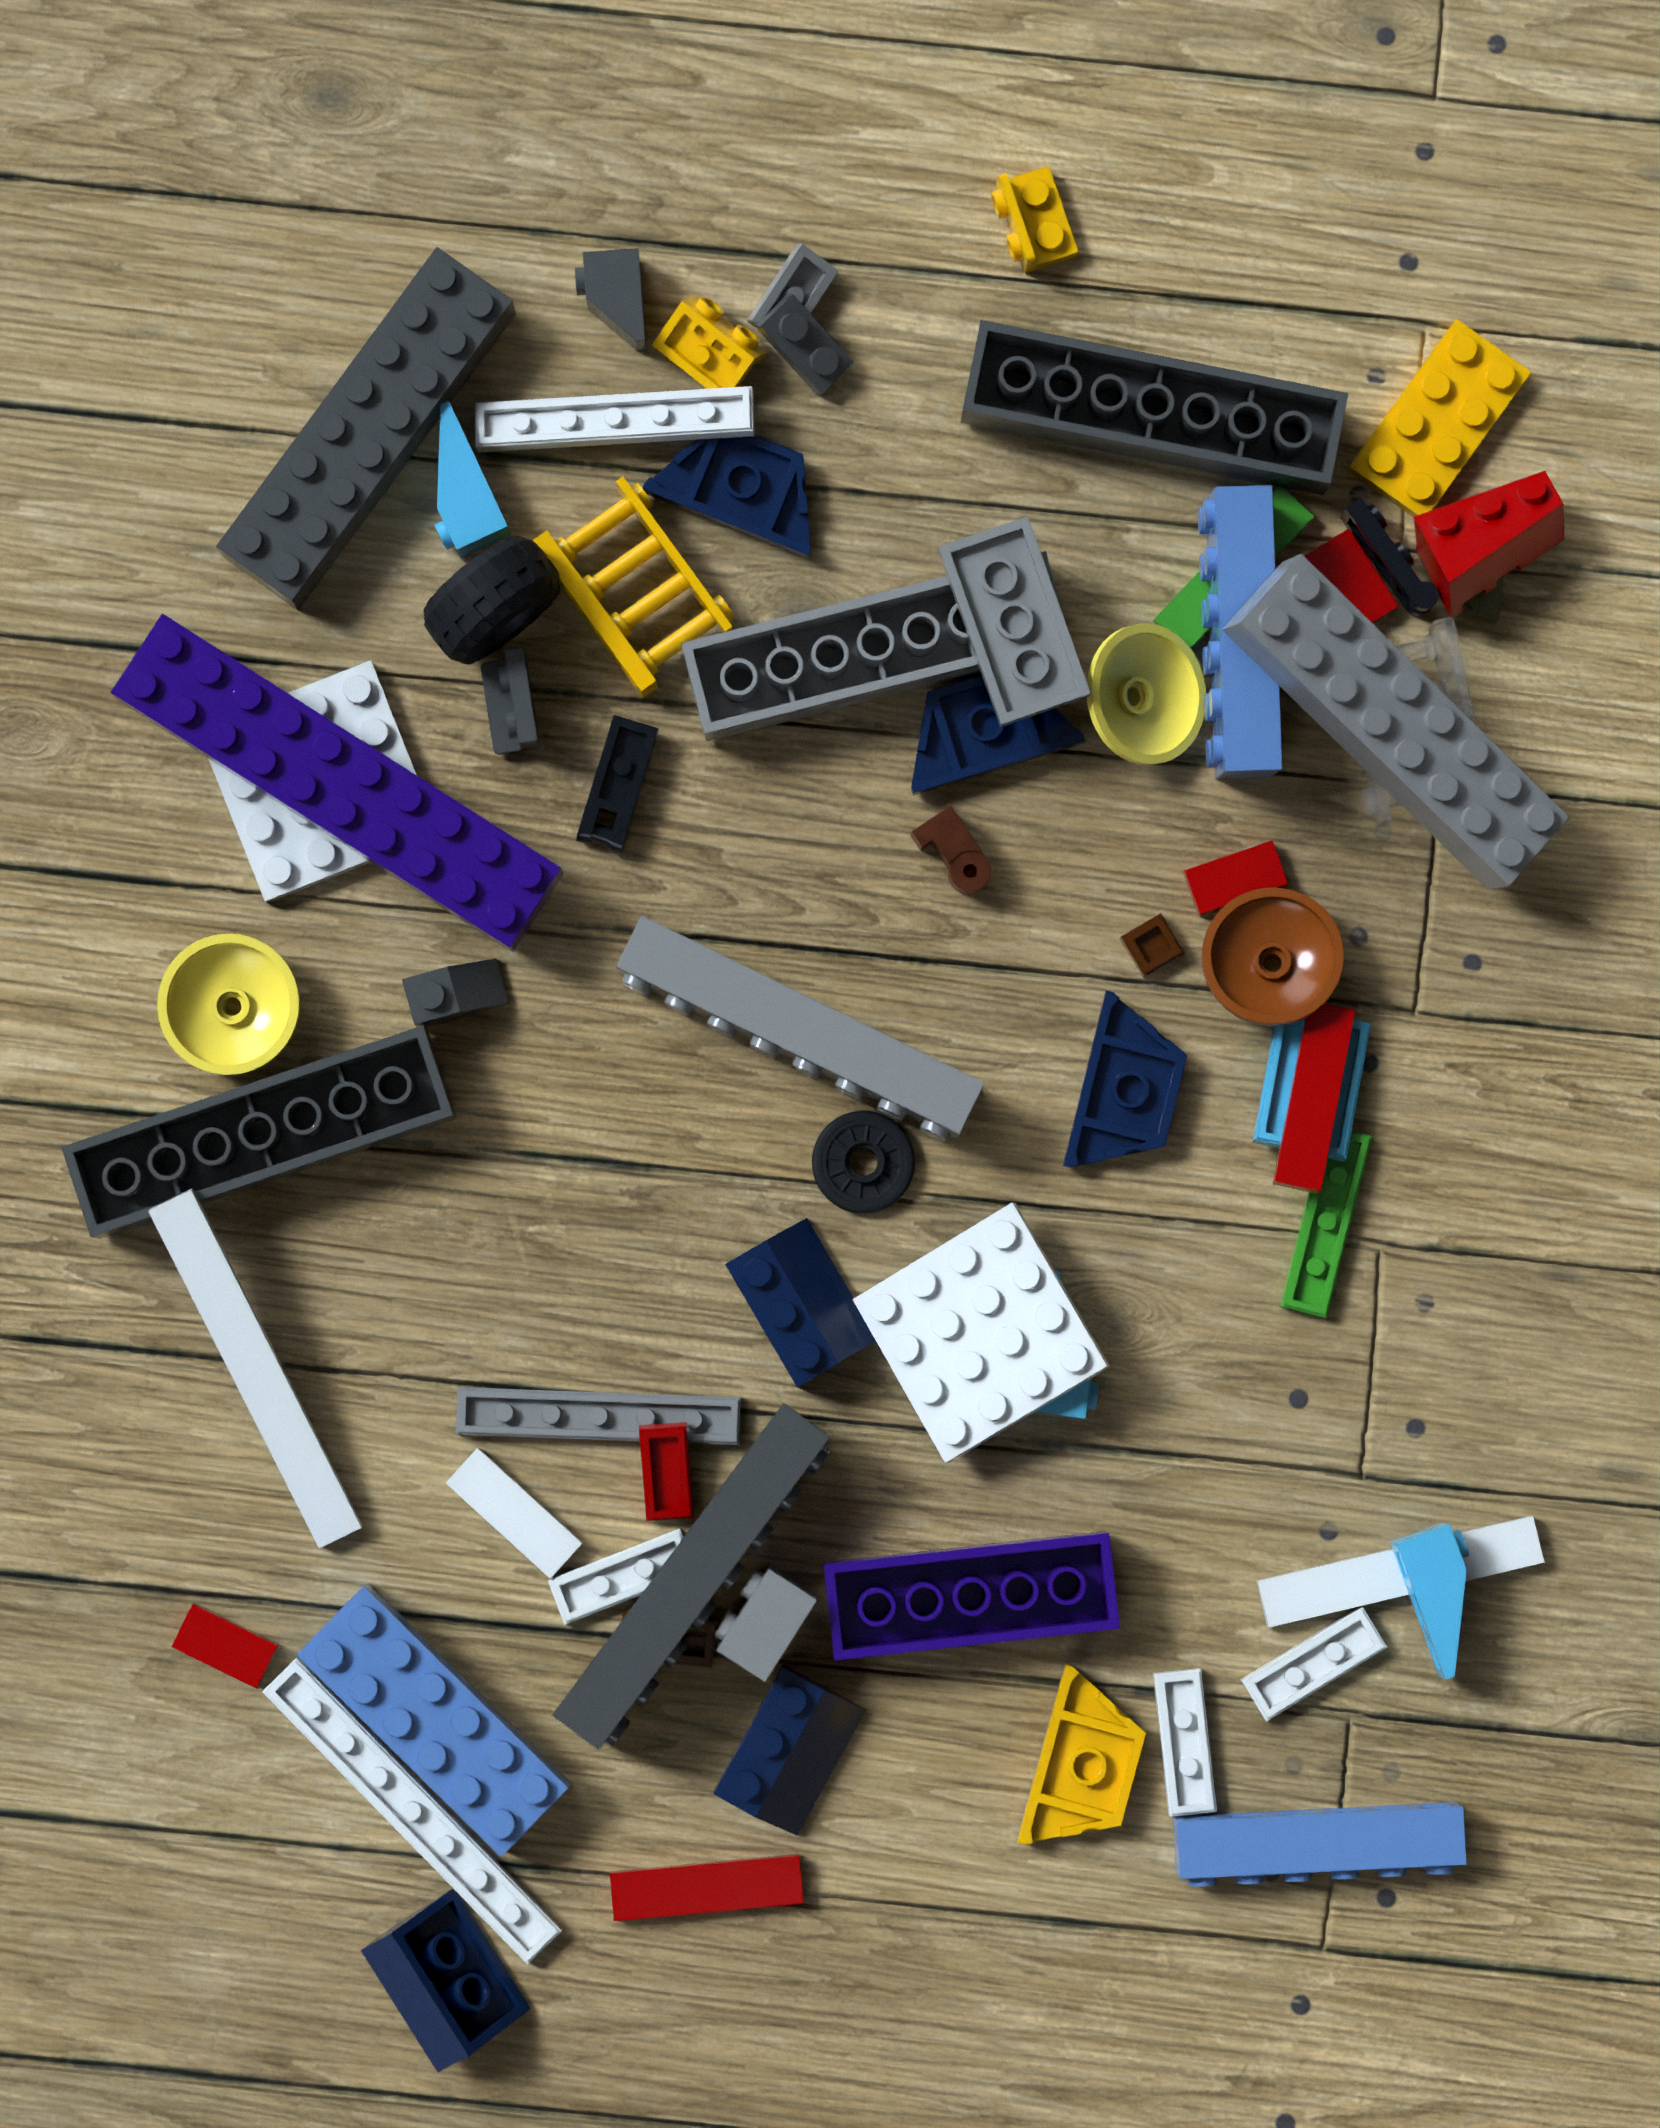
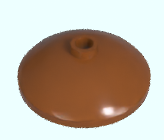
(1278, 927)

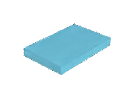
(1278, 1083)

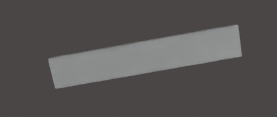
(593, 1414)

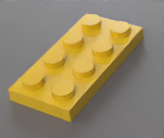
(1439, 420)

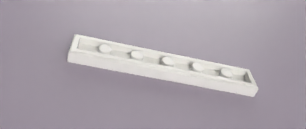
(614, 419)
(1378, 1576)

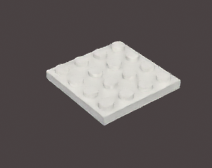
(281, 845)
(981, 1333)

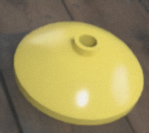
(1163, 690)
(195, 999)

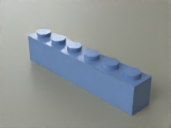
(1319, 1841)

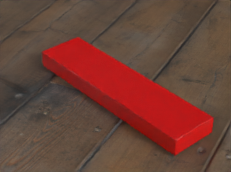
(1313, 1099)
(706, 1887)

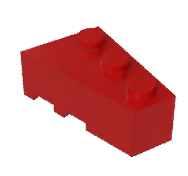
(1487, 536)

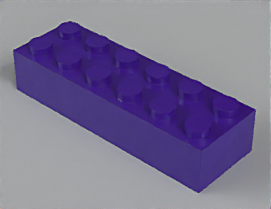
(971, 1595)

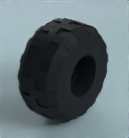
(491, 599)

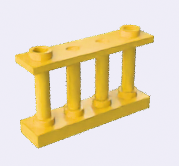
(589, 590)

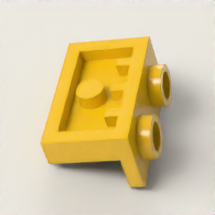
(1035, 219)
(708, 344)

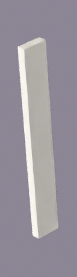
(255, 1368)
(412, 1810)

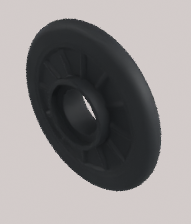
(855, 1191)

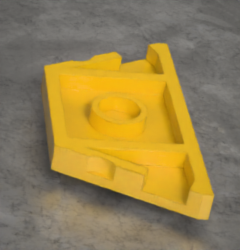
(1082, 1765)

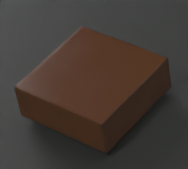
(1152, 945)

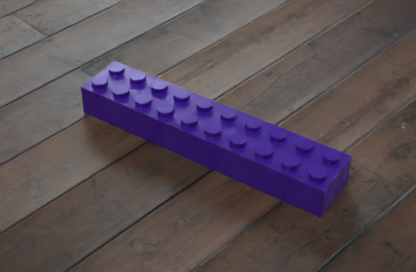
(337, 782)

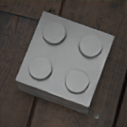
(765, 1622)

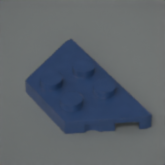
(742, 486)
(965, 739)
(1125, 1088)

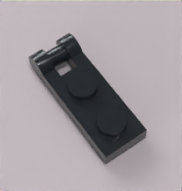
(1390, 559)
(618, 782)

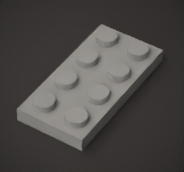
(1014, 621)

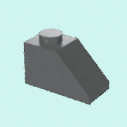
(615, 292)
(455, 992)

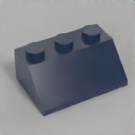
(801, 1302)
(789, 1750)
(446, 1980)

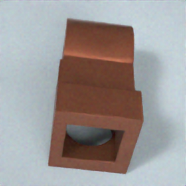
(957, 849)

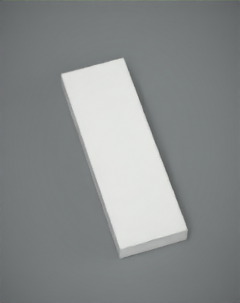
(514, 1512)
(611, 1578)
(1313, 1663)
(1184, 1742)

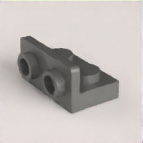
(510, 703)

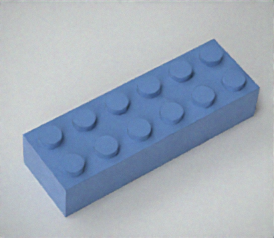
(1242, 695)
(434, 1719)

